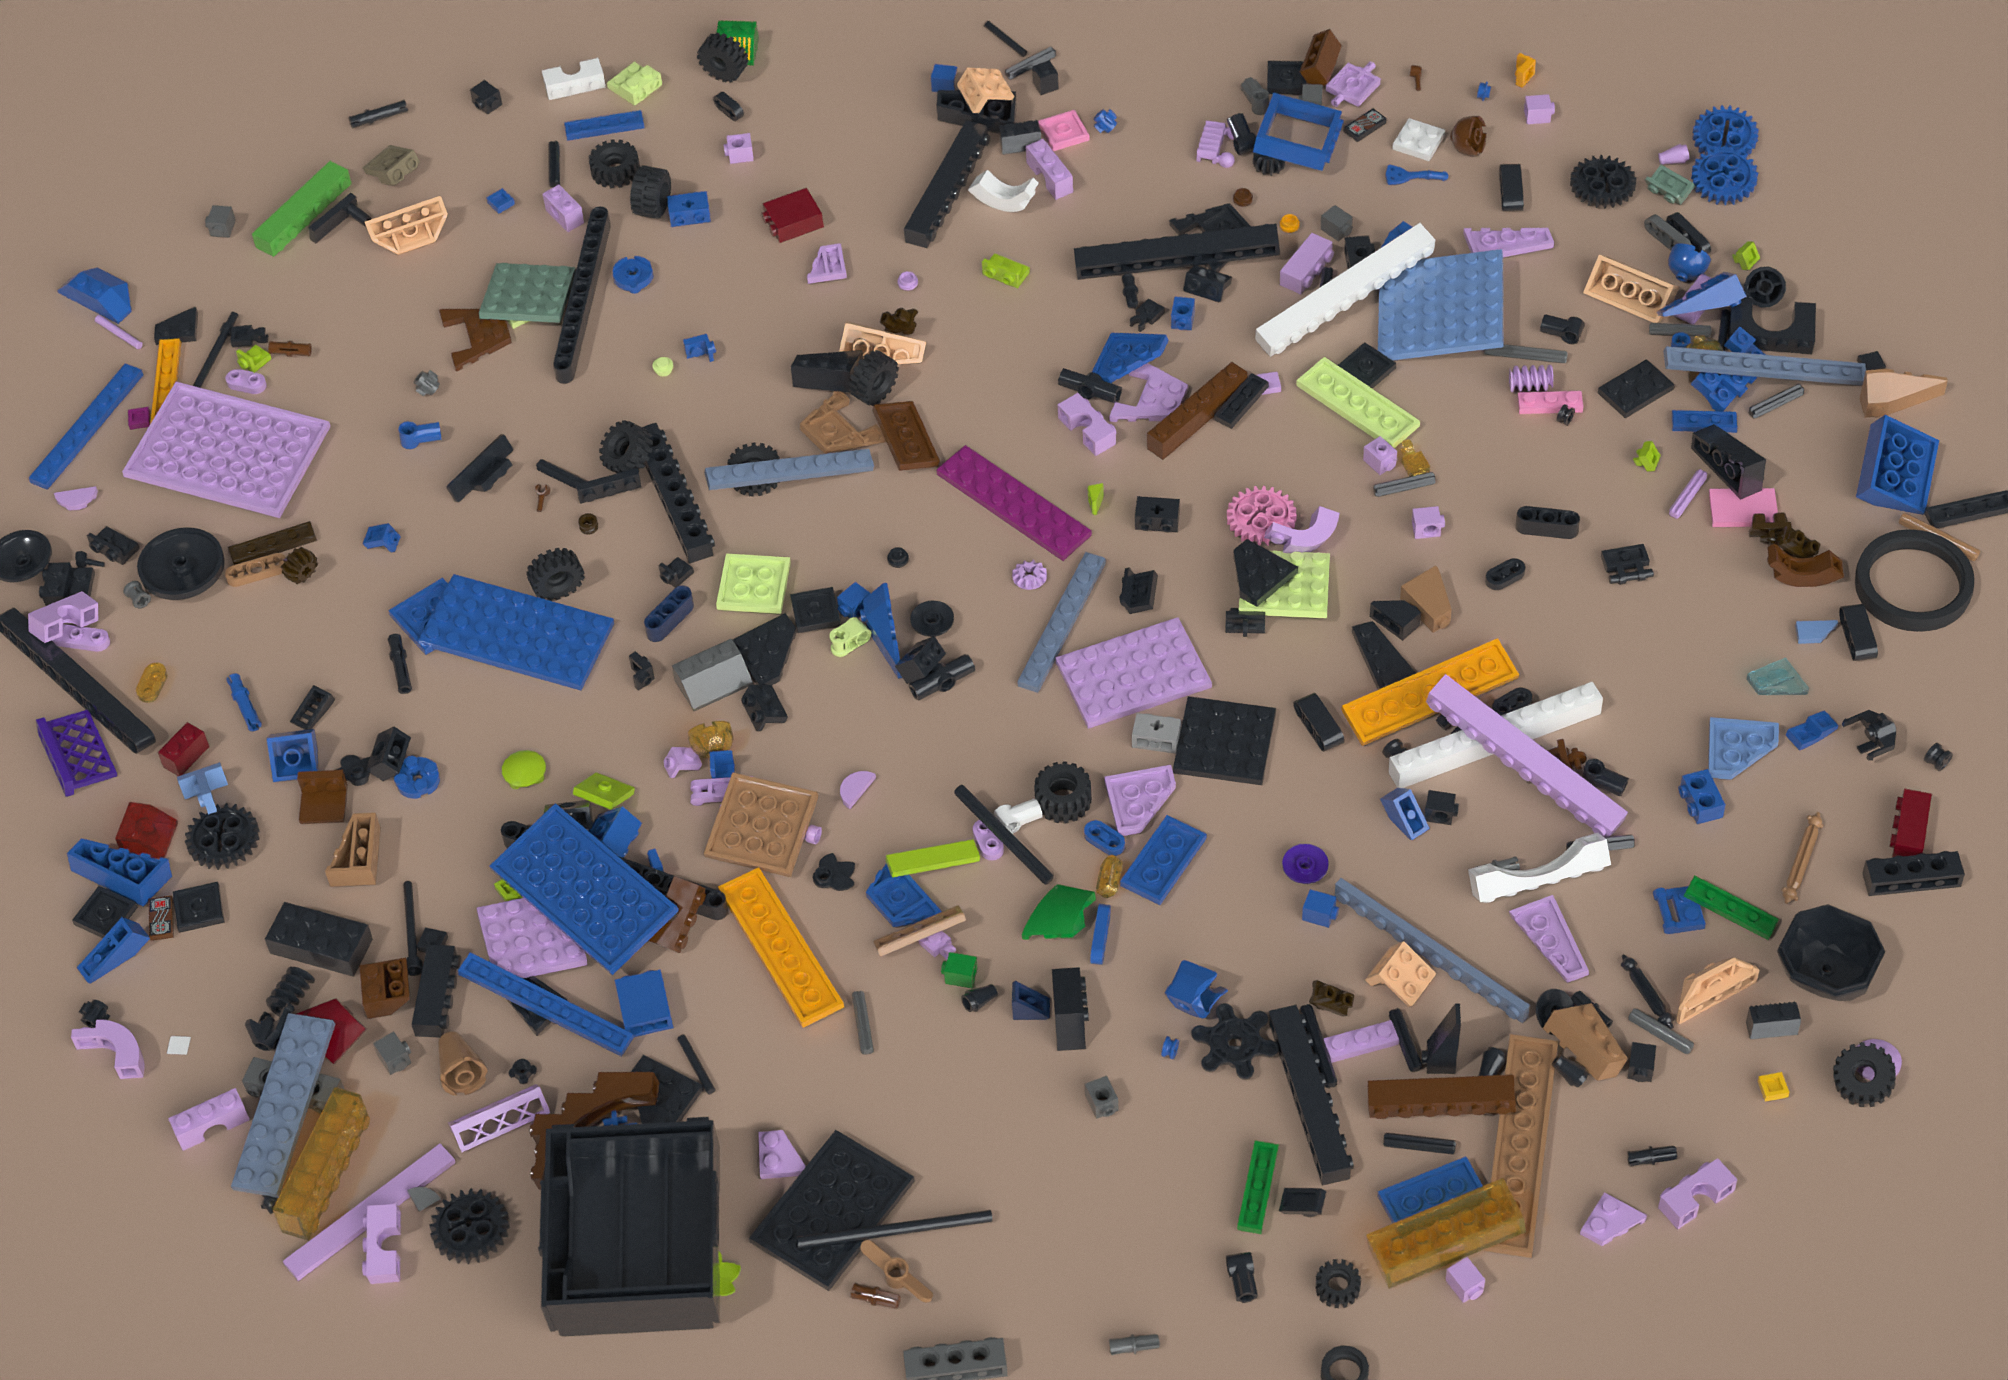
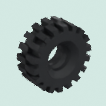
(722, 57)
(611, 154)
(873, 377)
(618, 440)
(754, 454)
(555, 574)
(1870, 1091)

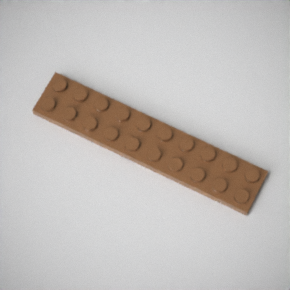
(1524, 1134)

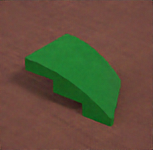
(1059, 913)

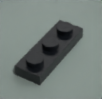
(1241, 400)
(608, 485)

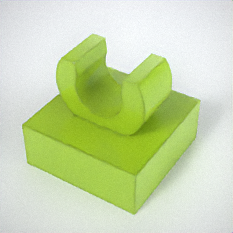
(1746, 255)
(1648, 456)

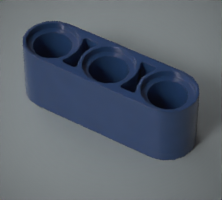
(669, 613)

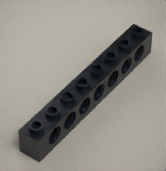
(677, 498)

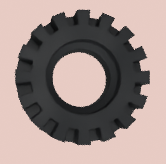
(1338, 1296)

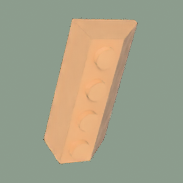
(1629, 288)

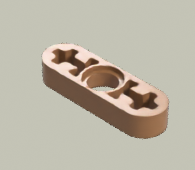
(243, 579)

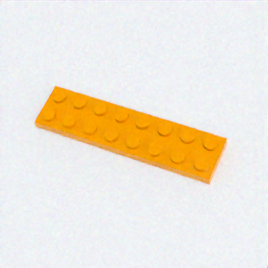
(1405, 700)
(781, 947)

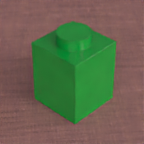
(960, 970)

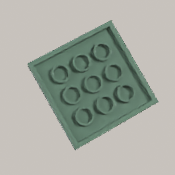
(527, 292)

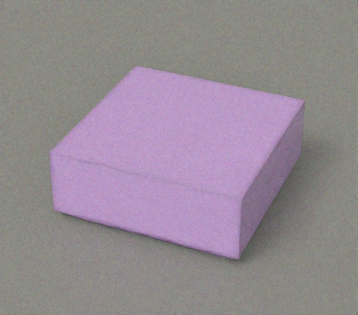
(1273, 380)

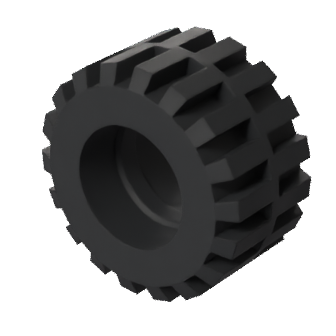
(650, 192)
(1063, 777)

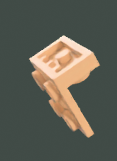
(983, 84)
(1402, 972)

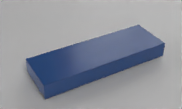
(1696, 420)

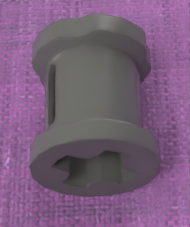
(137, 594)

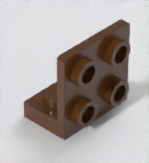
(322, 796)

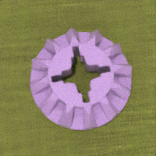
(1029, 582)

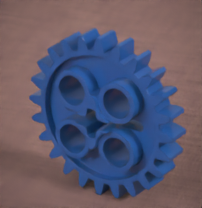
(1709, 135)
(1724, 175)

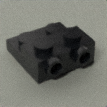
(65, 581)

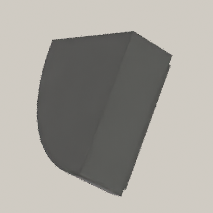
(422, 1197)

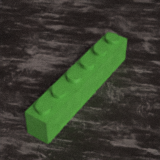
(301, 208)

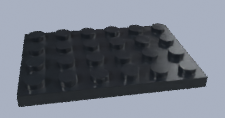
(836, 1191)

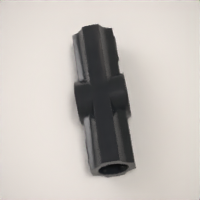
(1090, 385)
(942, 677)

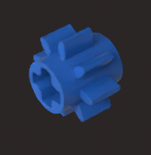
(1105, 120)

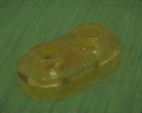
(149, 685)
(1109, 876)

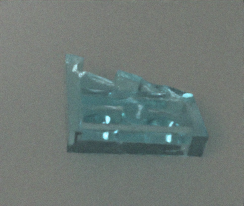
(1777, 679)

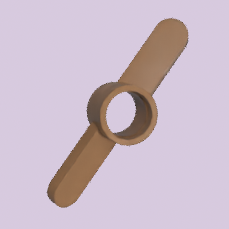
(888, 1264)

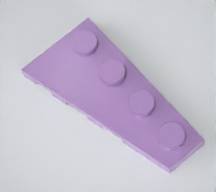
(1508, 240)

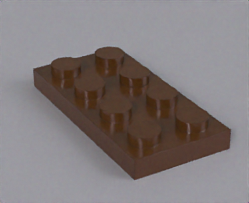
(906, 435)

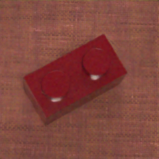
(183, 749)

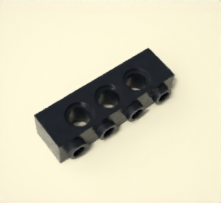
(1923, 878)

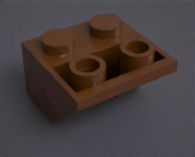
(384, 987)

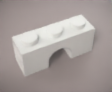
(562, 85)

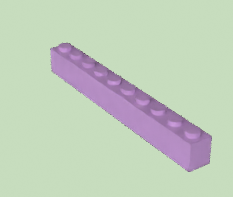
(1526, 757)

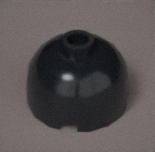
(1765, 286)

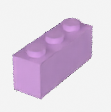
(1306, 263)

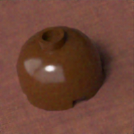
(1469, 135)

